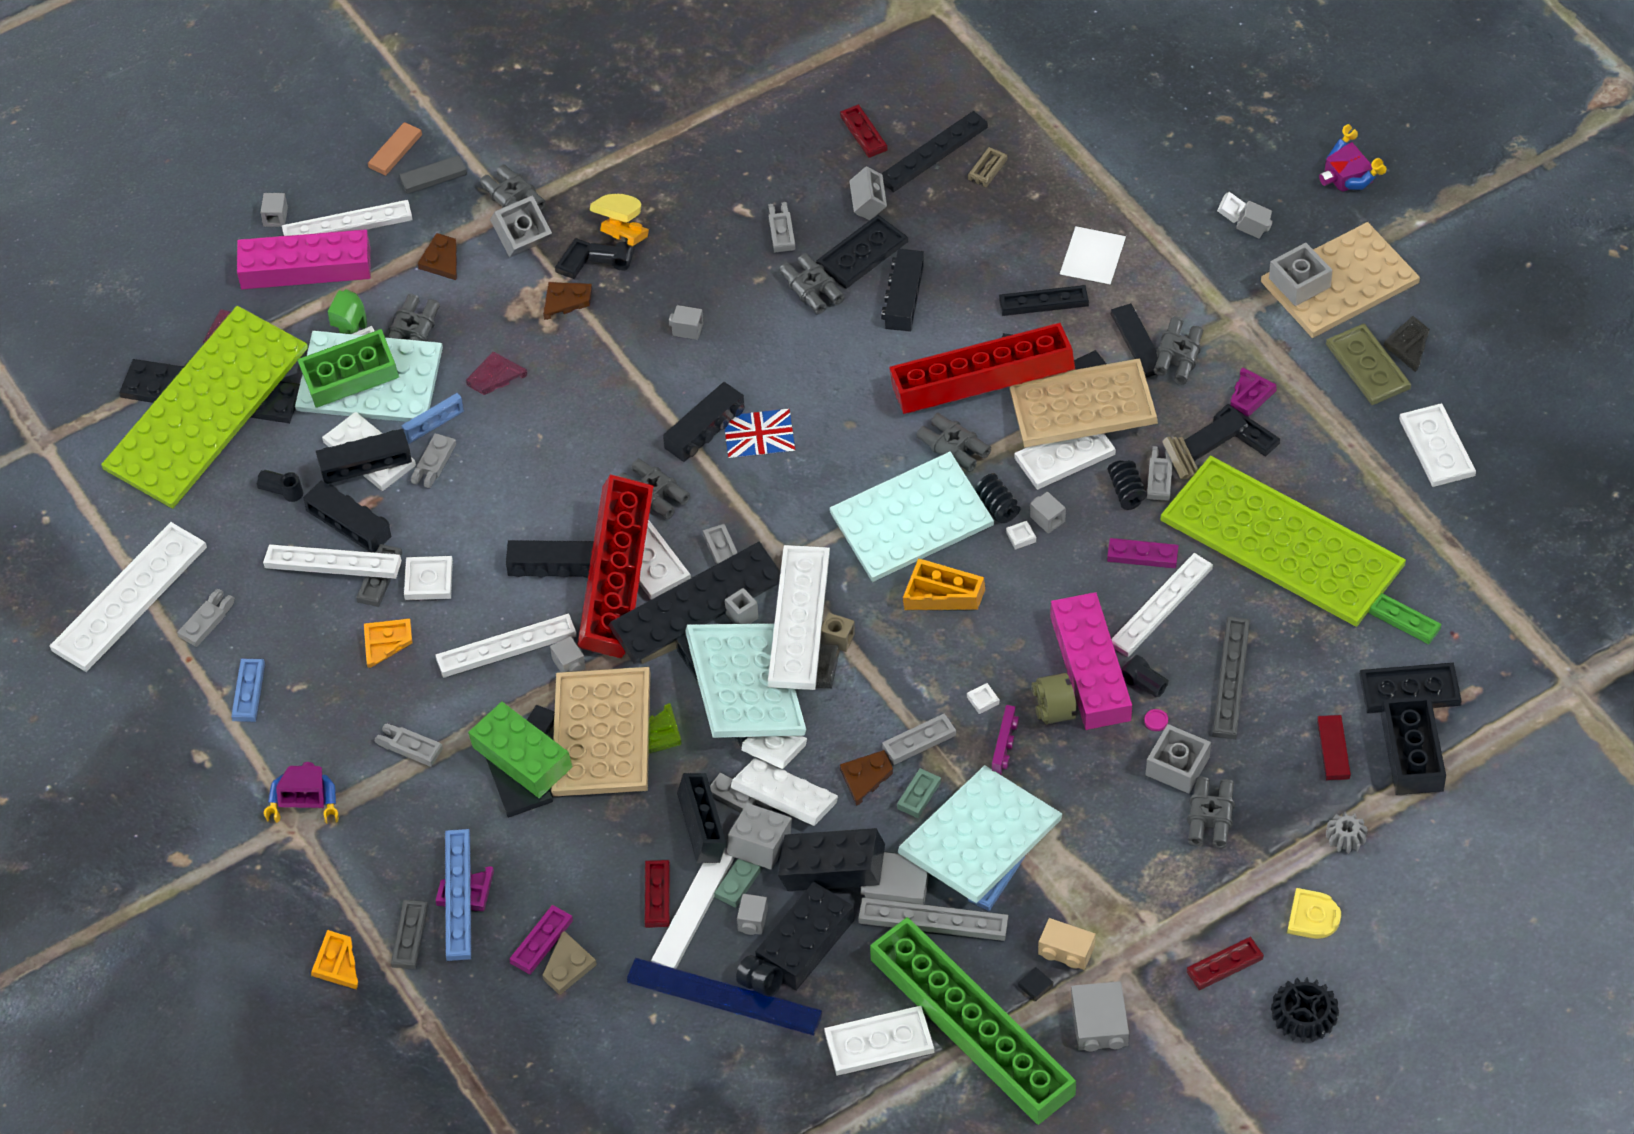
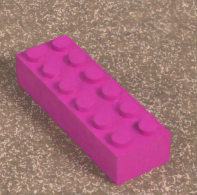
(303, 259)
(1091, 661)

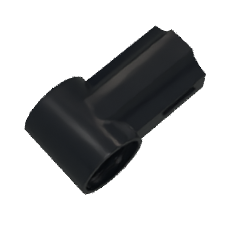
(618, 256)
(283, 484)
(1139, 672)

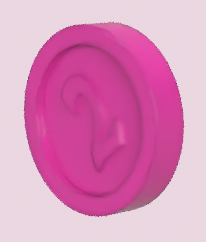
(1156, 720)

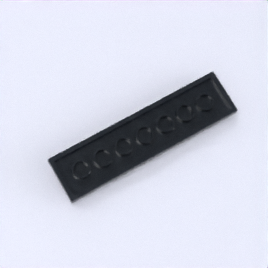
(149, 379)
(694, 602)

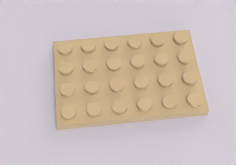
(1362, 277)
(1083, 403)
(604, 729)

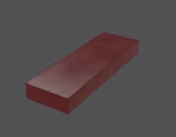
(863, 131)
(1333, 747)
(657, 893)
(1225, 963)

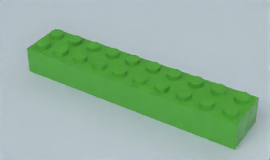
(973, 1020)

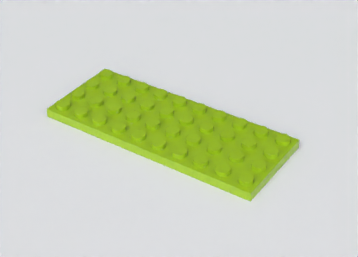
(204, 407)
(1283, 540)

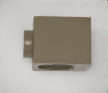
(844, 635)

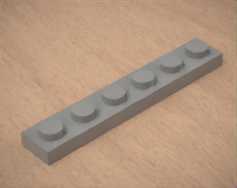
(934, 918)

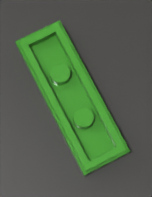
(1405, 618)

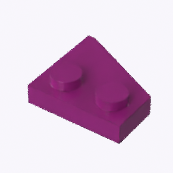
(1251, 392)
(479, 890)

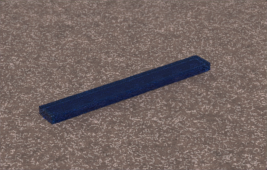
(724, 996)

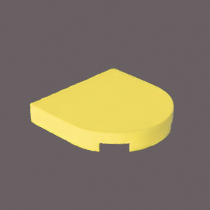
(617, 206)
(1313, 915)

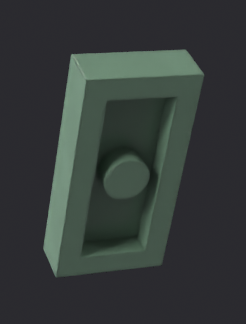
(919, 793)
(737, 882)

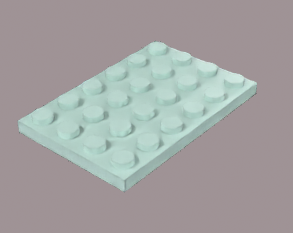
(394, 400)
(911, 516)
(733, 682)
(980, 834)

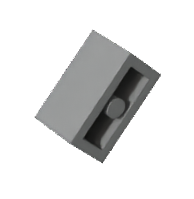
(868, 193)

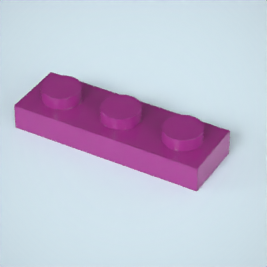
(1142, 553)
(1005, 740)
(541, 939)

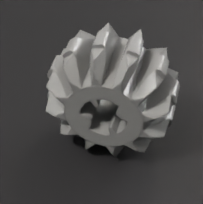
(1346, 832)

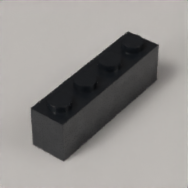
(903, 290)
(704, 421)
(363, 456)
(347, 516)
(548, 558)
(701, 818)

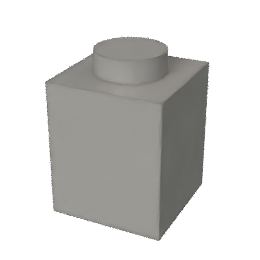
(274, 209)
(1254, 219)
(686, 322)
(1047, 512)
(741, 608)
(567, 656)
(752, 914)

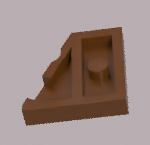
(440, 257)
(566, 297)
(866, 774)

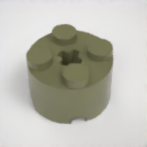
(1054, 698)

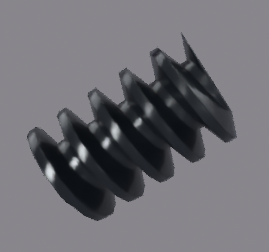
(1127, 483)
(997, 498)

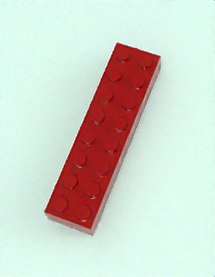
(982, 368)
(615, 562)

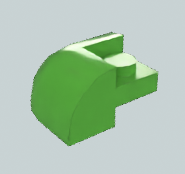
(347, 312)

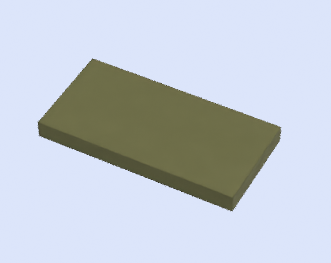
(1368, 364)

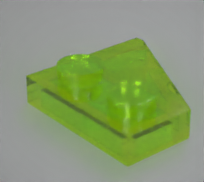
(663, 730)

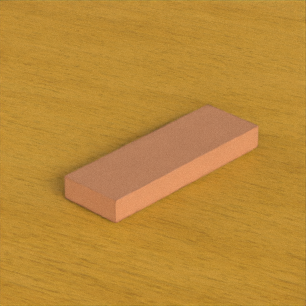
(395, 148)

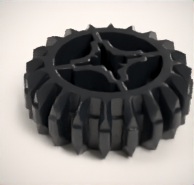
(1302, 1018)

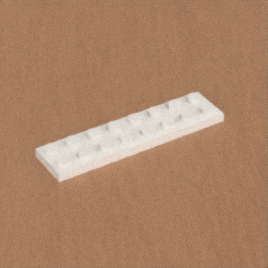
(128, 597)
(799, 617)

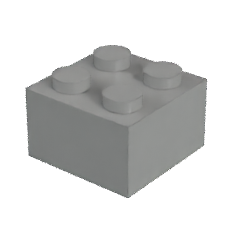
(520, 226)
(1300, 274)
(1178, 758)
(758, 836)

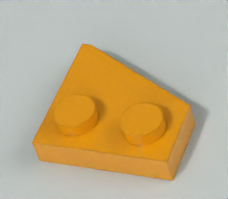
(633, 232)
(386, 639)
(336, 961)

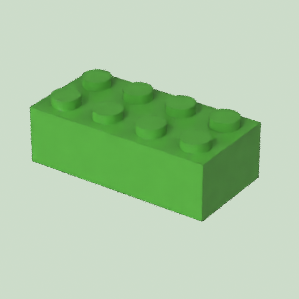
(348, 368)
(520, 749)

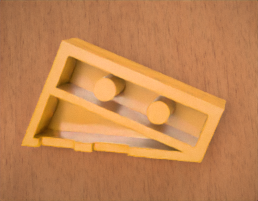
(942, 588)

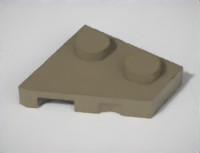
(567, 964)

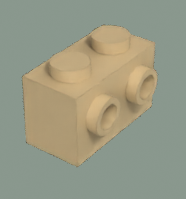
(1066, 944)

